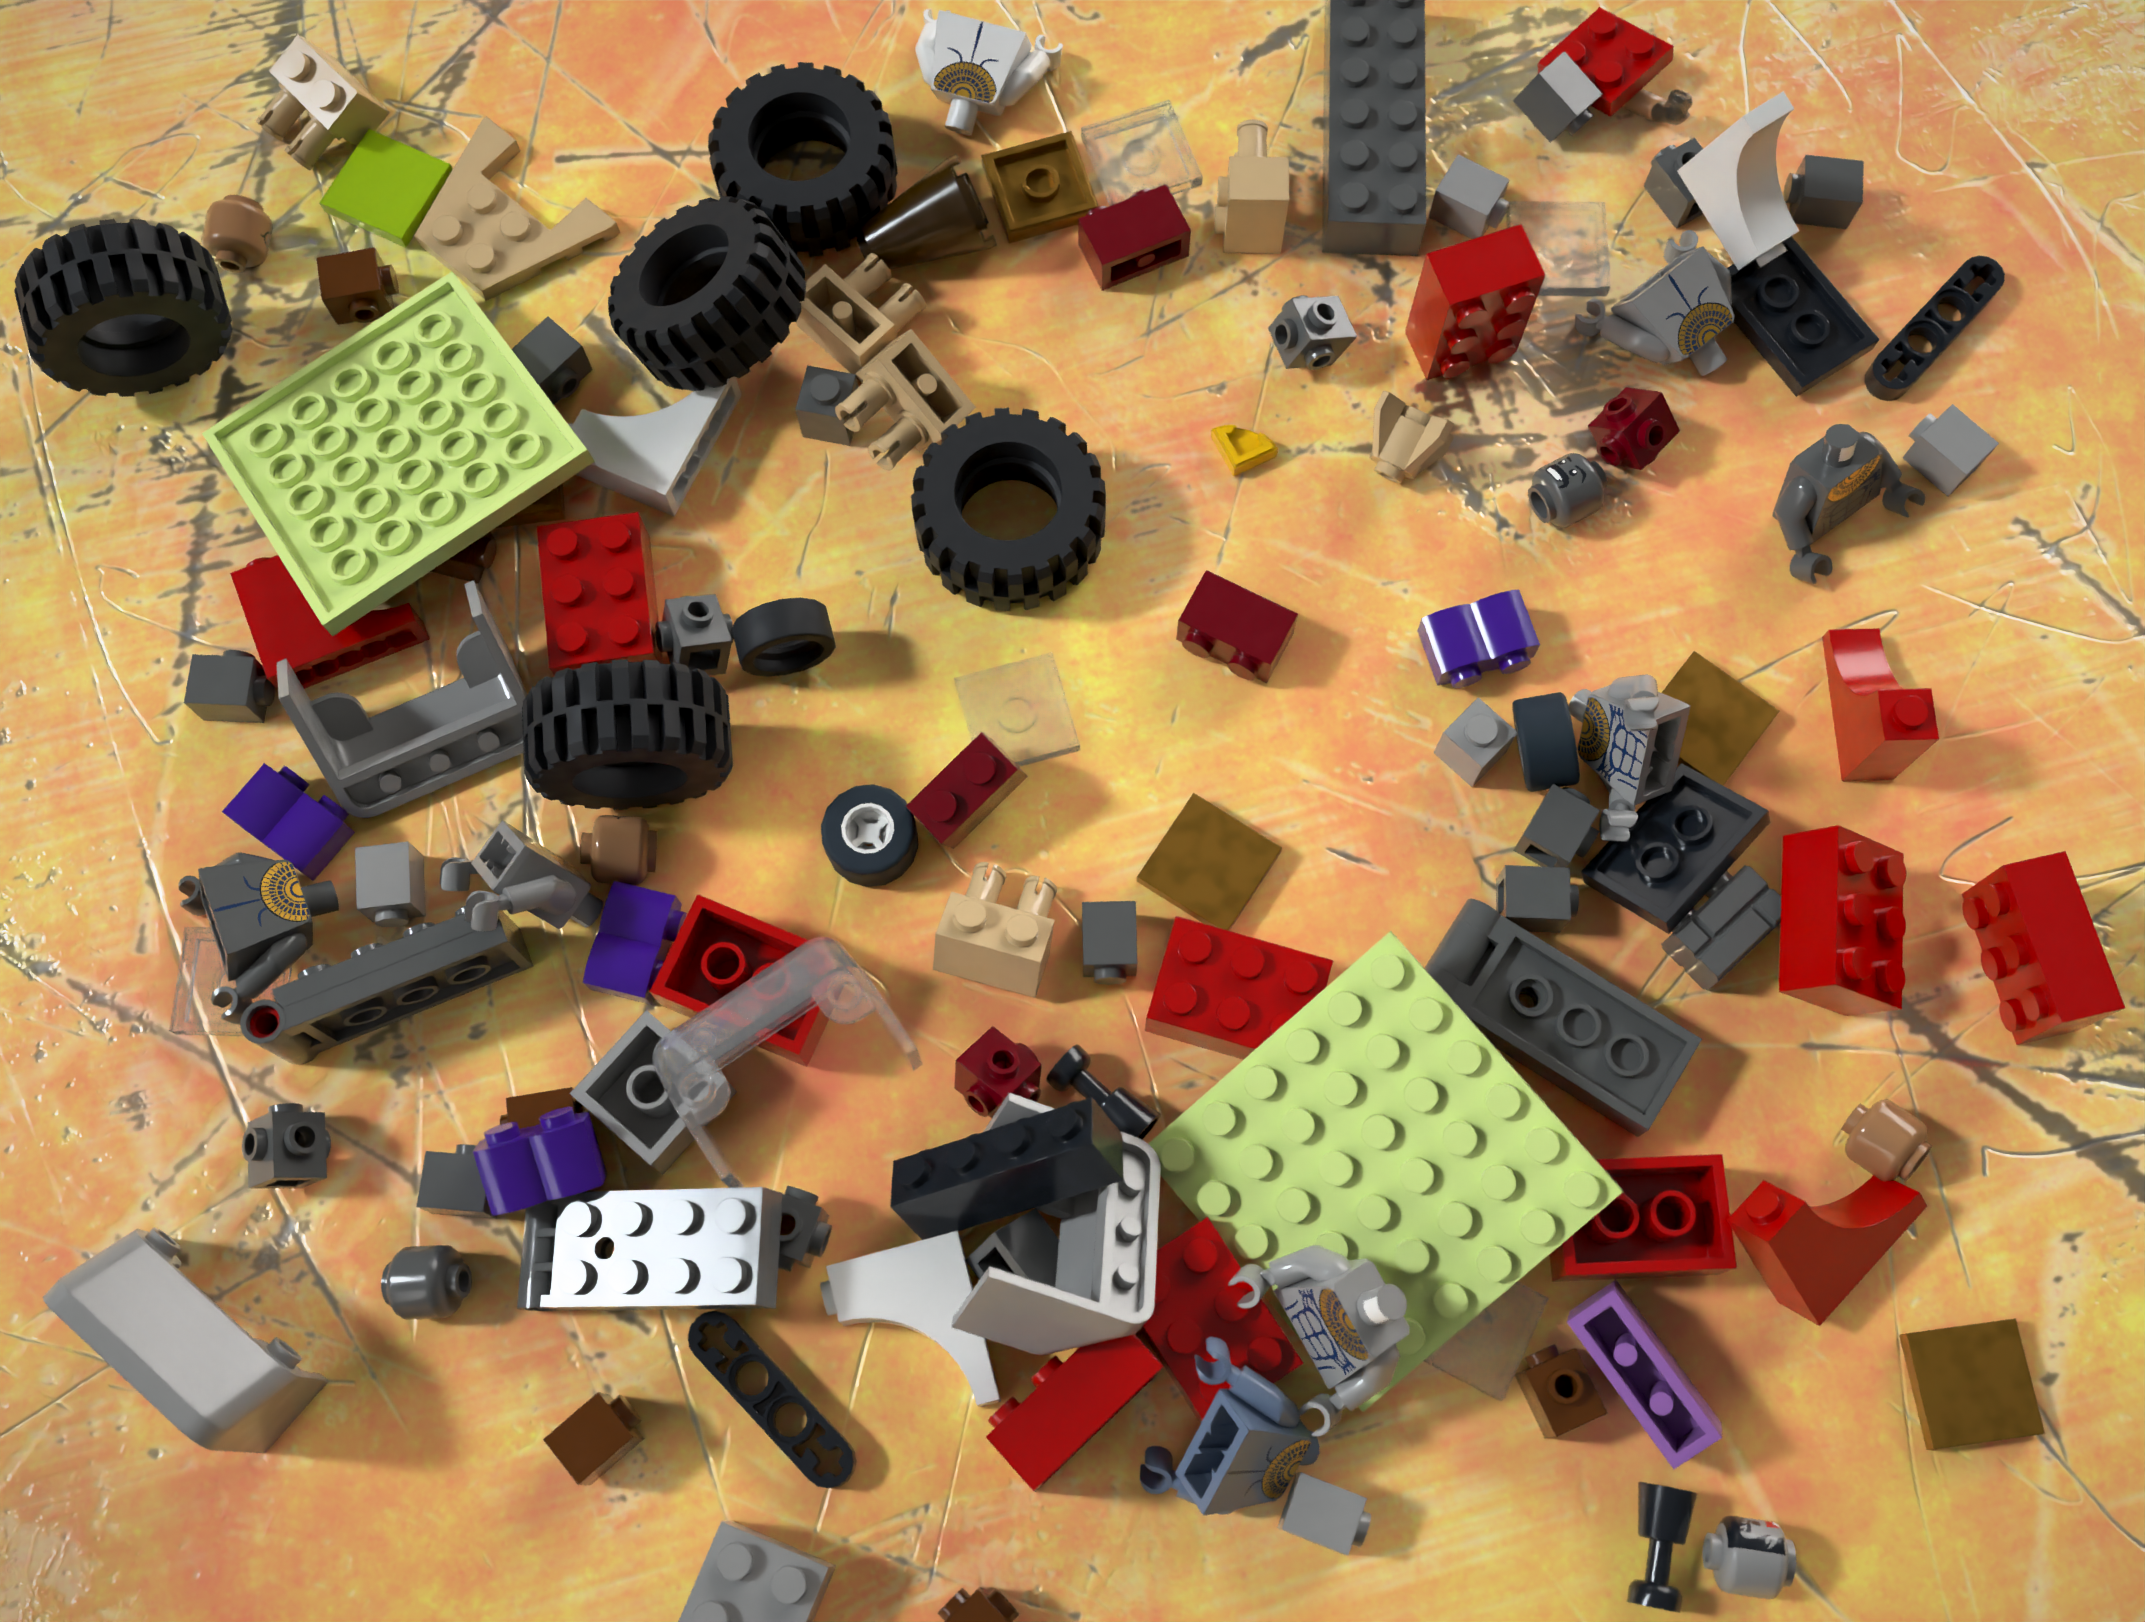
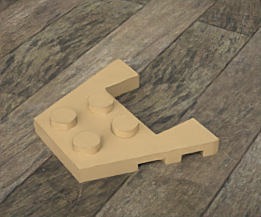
(489, 235)

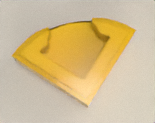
(1242, 448)

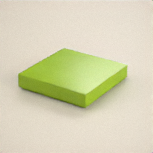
(386, 188)

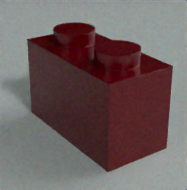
(1133, 236)
(1235, 627)
(966, 791)

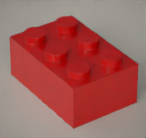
(1474, 302)
(598, 591)
(1842, 921)
(2041, 948)
(721, 952)
(1229, 988)
(1660, 1226)
(1198, 1304)
(1070, 1405)

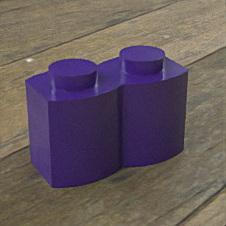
(1479, 639)
(290, 821)
(632, 941)
(539, 1161)

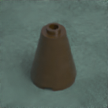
(929, 221)

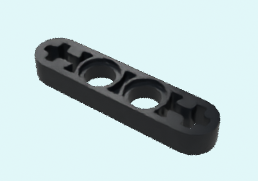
(1934, 328)
(766, 1404)

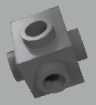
(1312, 331)
(695, 633)
(286, 1148)
(810, 1229)

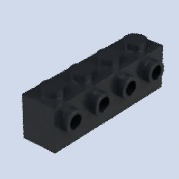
(1007, 1169)

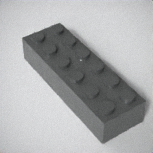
(1374, 127)

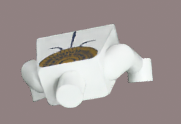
(979, 65)

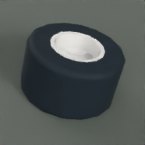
(1546, 741)
(861, 818)

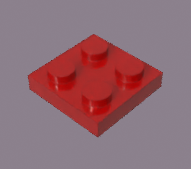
(1614, 57)

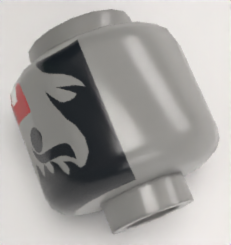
(1750, 1557)

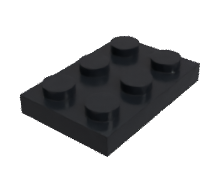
(1797, 318)
(1676, 849)

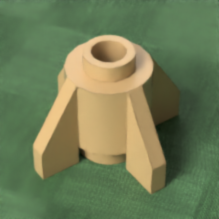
(1406, 439)

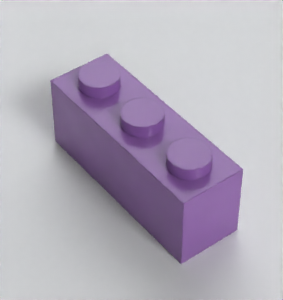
(1645, 1374)

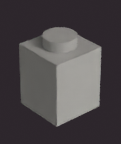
(1470, 198)
(1948, 448)
(1475, 742)
(390, 883)
(1325, 1514)

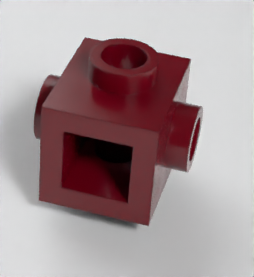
(1633, 428)
(993, 1070)

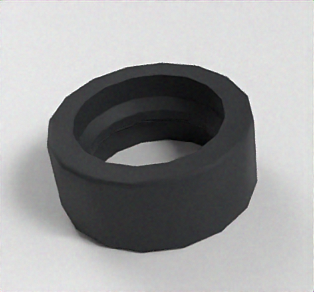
(783, 637)

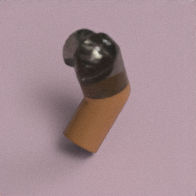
(1658, 109)

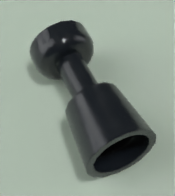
(1122, 1107)
(1665, 1520)

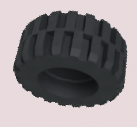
(796, 108)
(707, 294)
(122, 308)
(998, 451)
(626, 735)

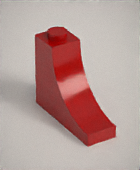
(290, 630)
(1874, 719)
(1823, 1251)

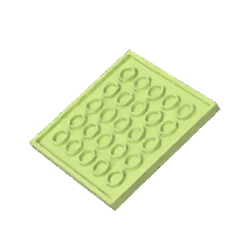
(395, 452)
(1391, 1141)

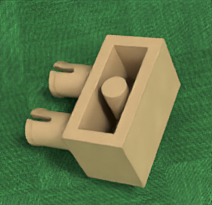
(333, 97)
(1253, 195)
(845, 322)
(912, 391)
(995, 941)

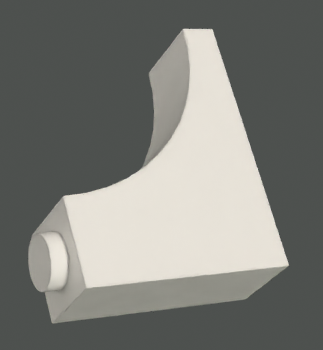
(1740, 186)
(657, 452)
(916, 1289)

